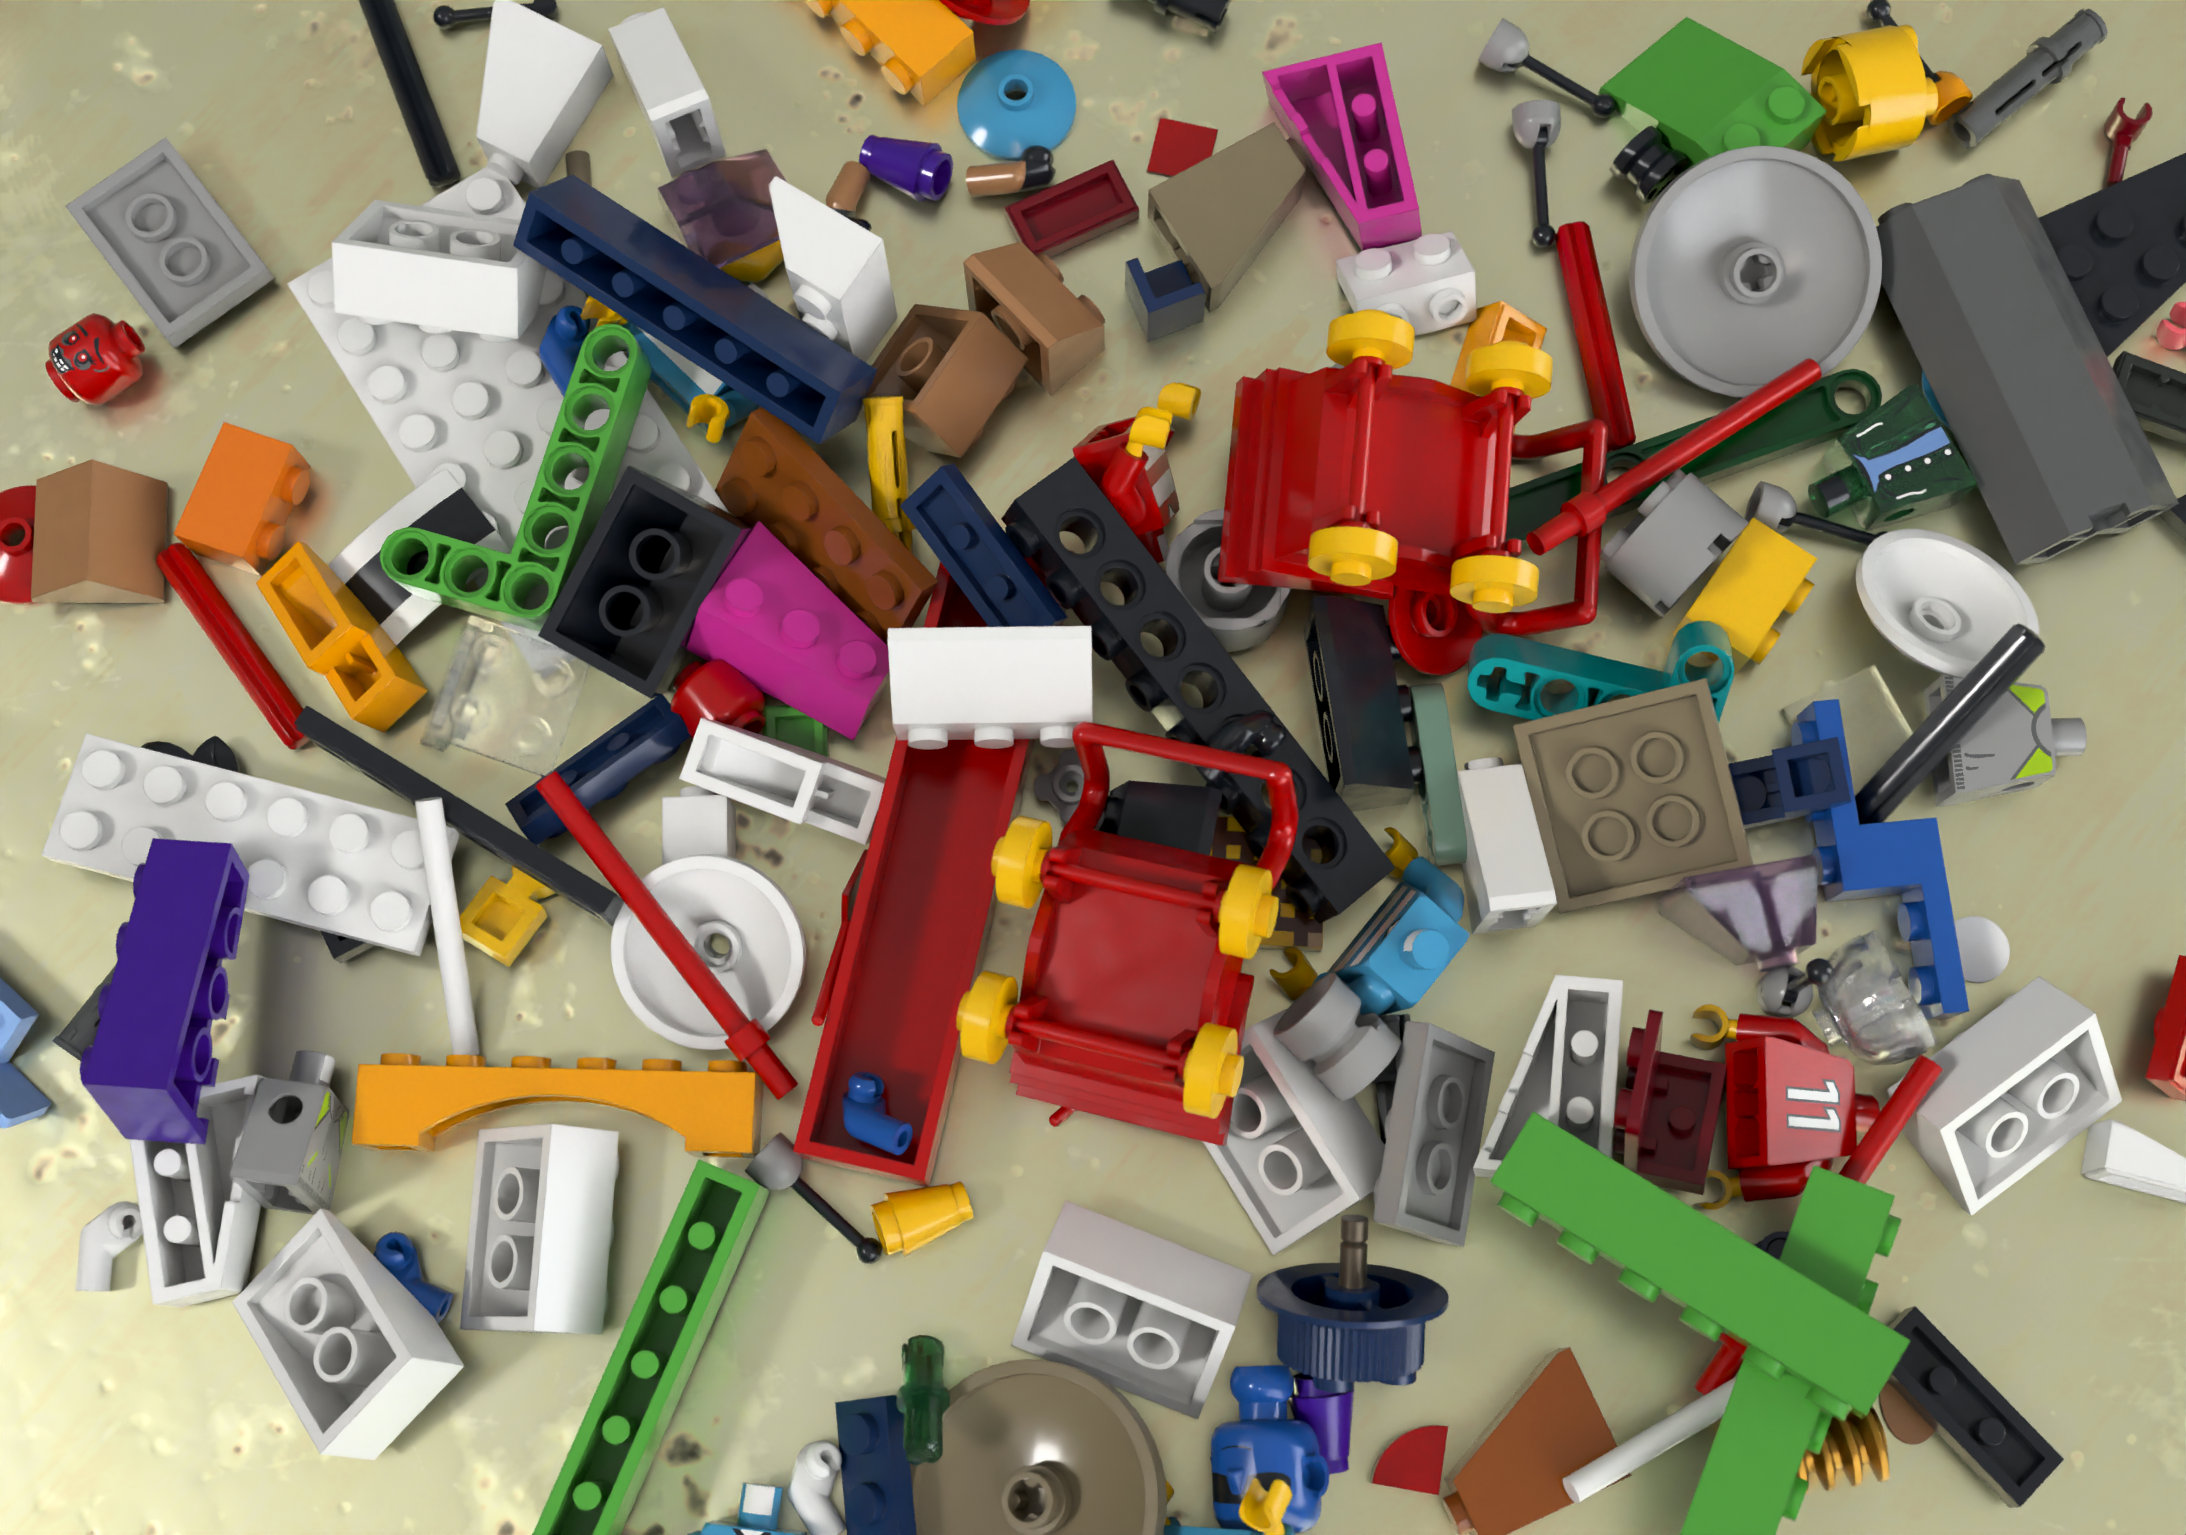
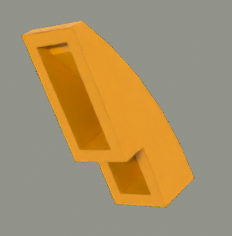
(340, 639)

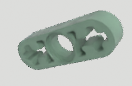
(1440, 787)

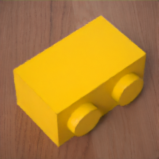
(1750, 591)

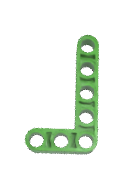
(549, 504)

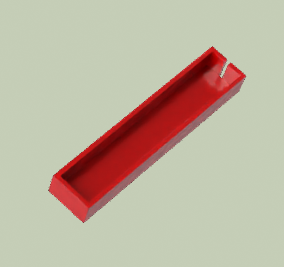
(915, 936)

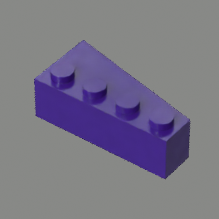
(166, 992)

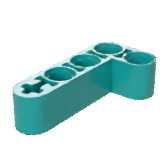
(1593, 676)

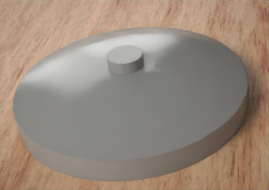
(1754, 269)

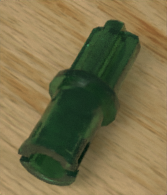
(923, 1399)

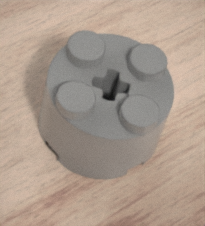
(1676, 542)
(1236, 614)

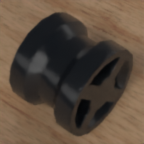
(1648, 164)

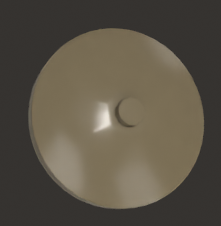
(1041, 1455)

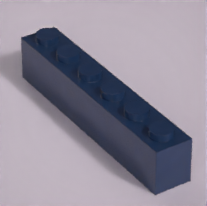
(694, 307)

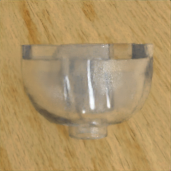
(1871, 1005)

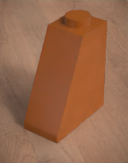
(1526, 1451)

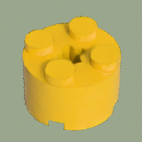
(1871, 91)

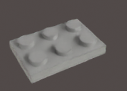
(170, 242)
(1433, 1134)

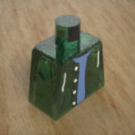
(1892, 466)

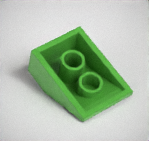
(1712, 96)

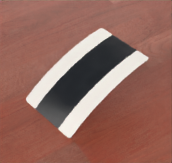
(434, 506)

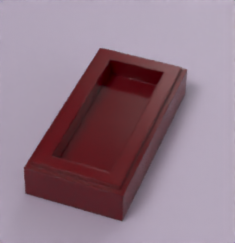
(1073, 211)

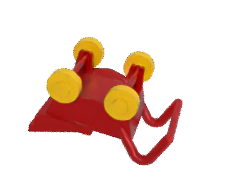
(1399, 478)
(1132, 954)

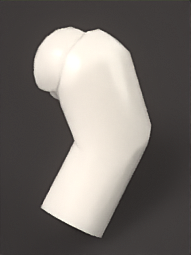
(102, 1241)
(812, 1485)

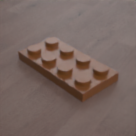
(824, 524)

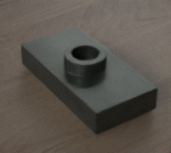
(2154, 394)

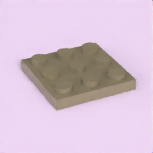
(1632, 795)

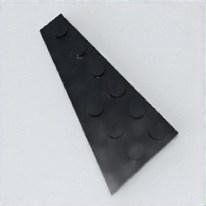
(2124, 248)

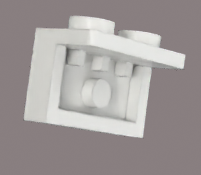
(1418, 281)

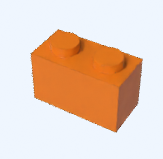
(244, 499)

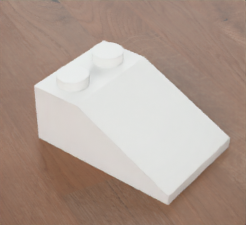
(345, 1340)

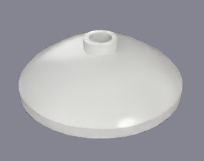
(1939, 598)
(704, 898)

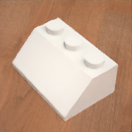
(436, 271)
(834, 271)
(990, 684)
(2012, 1093)
(1292, 1144)
(540, 1230)
(1132, 1309)

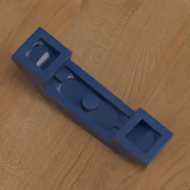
(1790, 782)

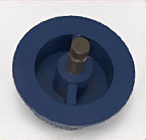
(1352, 1316)

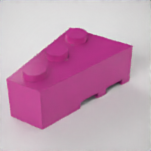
(1352, 140)
(792, 636)

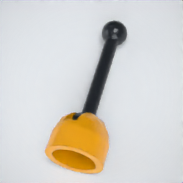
(1951, 89)

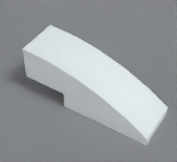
(784, 780)

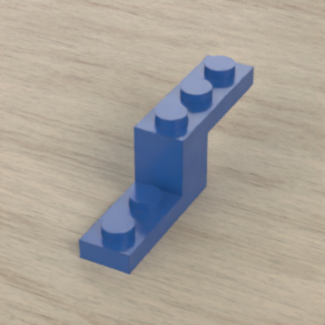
(1889, 861)

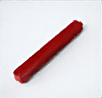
(1595, 333)
(233, 642)

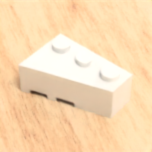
(1564, 1069)
(191, 1212)

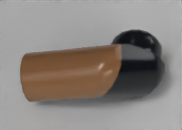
(1029, 174)
(848, 190)

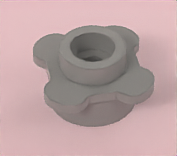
(1052, 786)

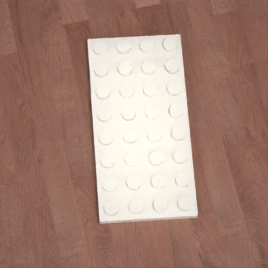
(480, 402)

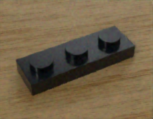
(1970, 1412)

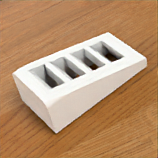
(2133, 1161)

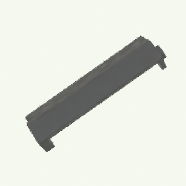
(2018, 369)

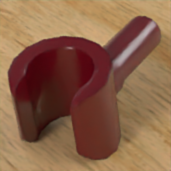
(2123, 133)

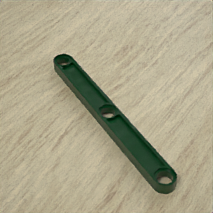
(1788, 428)

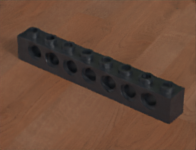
(1192, 655)

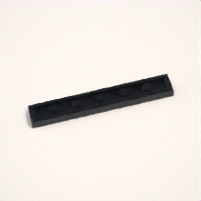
(461, 816)

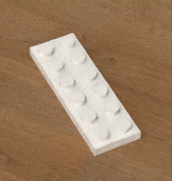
(305, 851)

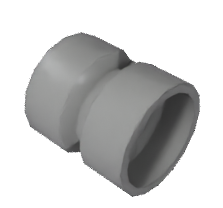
(1331, 1031)

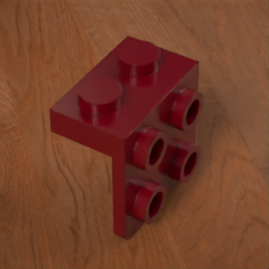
(1667, 1112)

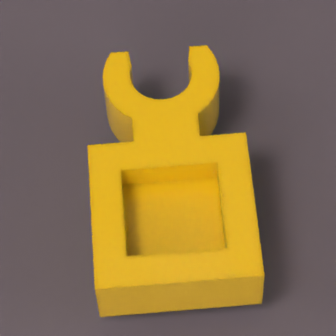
(504, 916)

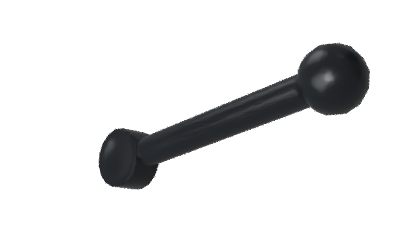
(446, 17)

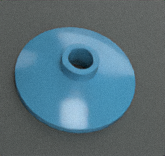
(1009, 126)

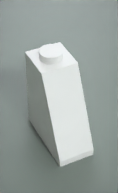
(535, 91)
(668, 91)
(1506, 860)

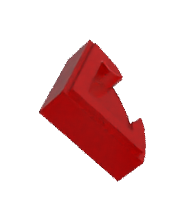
(1413, 1460)

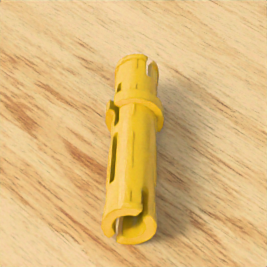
(888, 464)

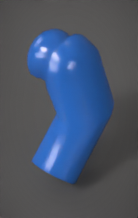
(562, 344)
(867, 1118)
(402, 1261)

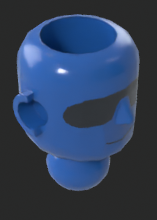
(1266, 1448)

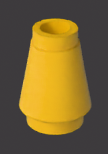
(919, 1216)

